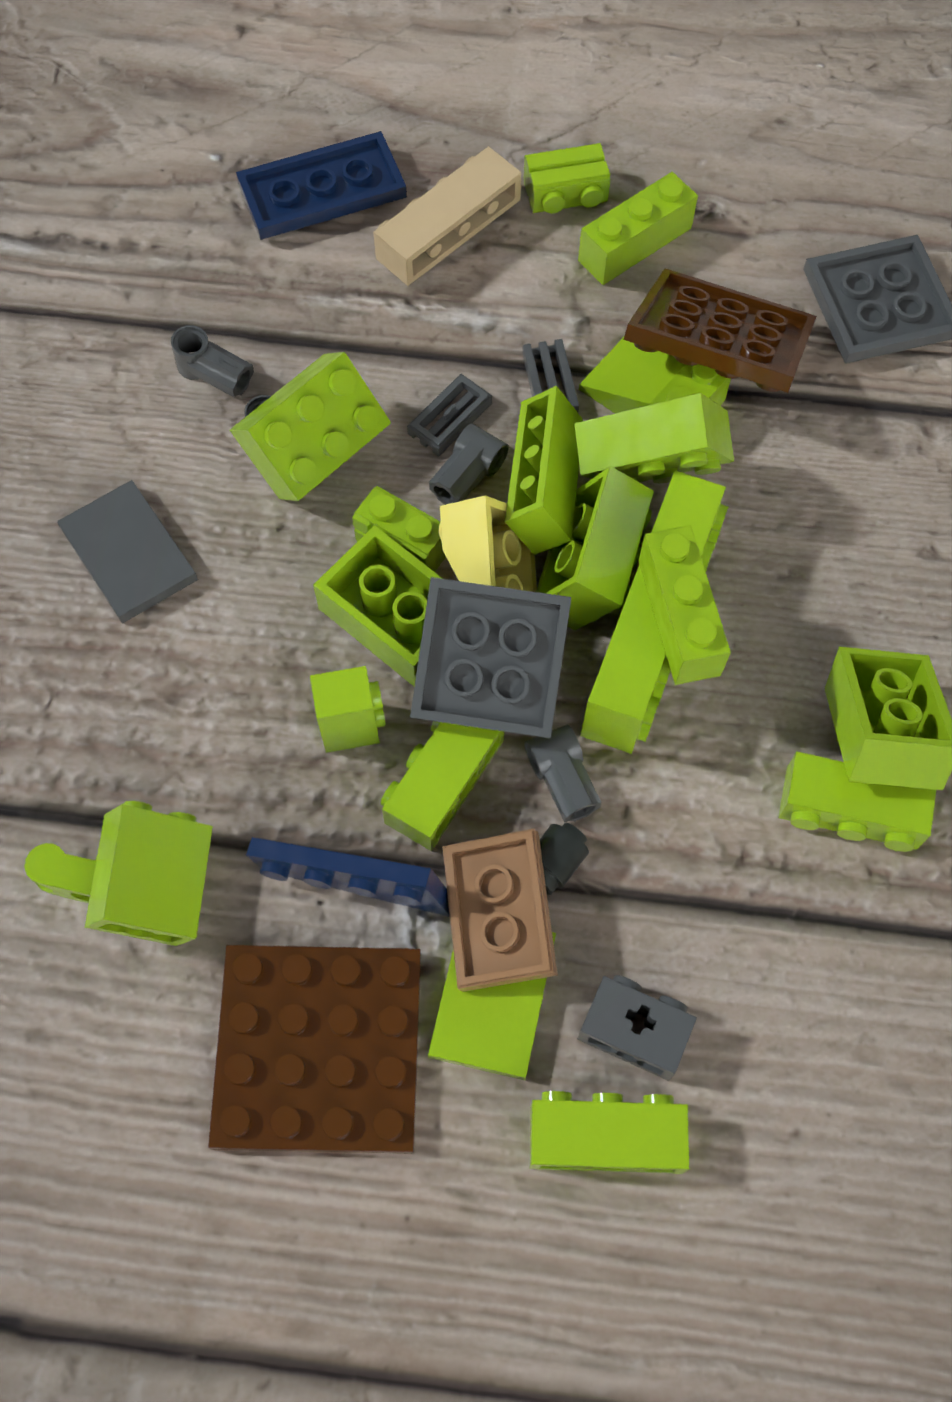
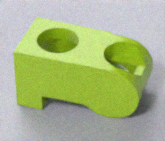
(60, 872)

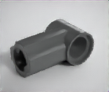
(209, 361)
(473, 457)
(561, 766)

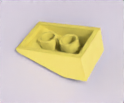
(484, 546)

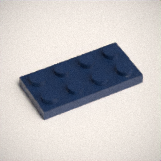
(321, 185)

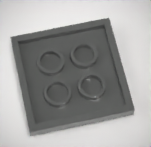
(881, 298)
(490, 657)

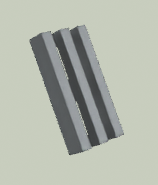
(544, 353)
(429, 437)

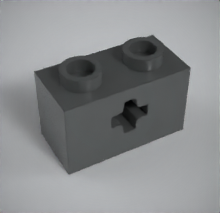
(657, 1046)

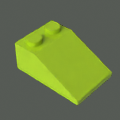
(638, 378)

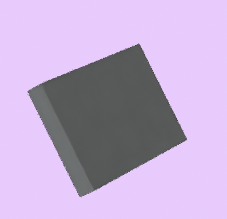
(127, 551)

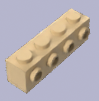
(447, 215)

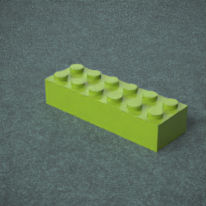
(636, 661)

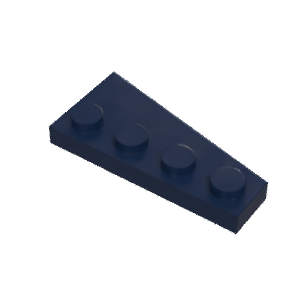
(361, 875)

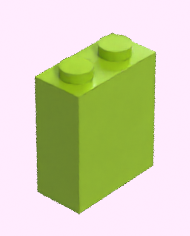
(149, 874)

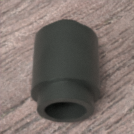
(561, 854)

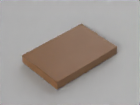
(499, 911)

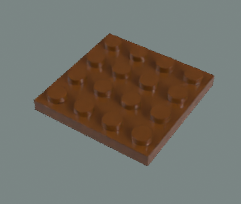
(721, 330)
(317, 1050)

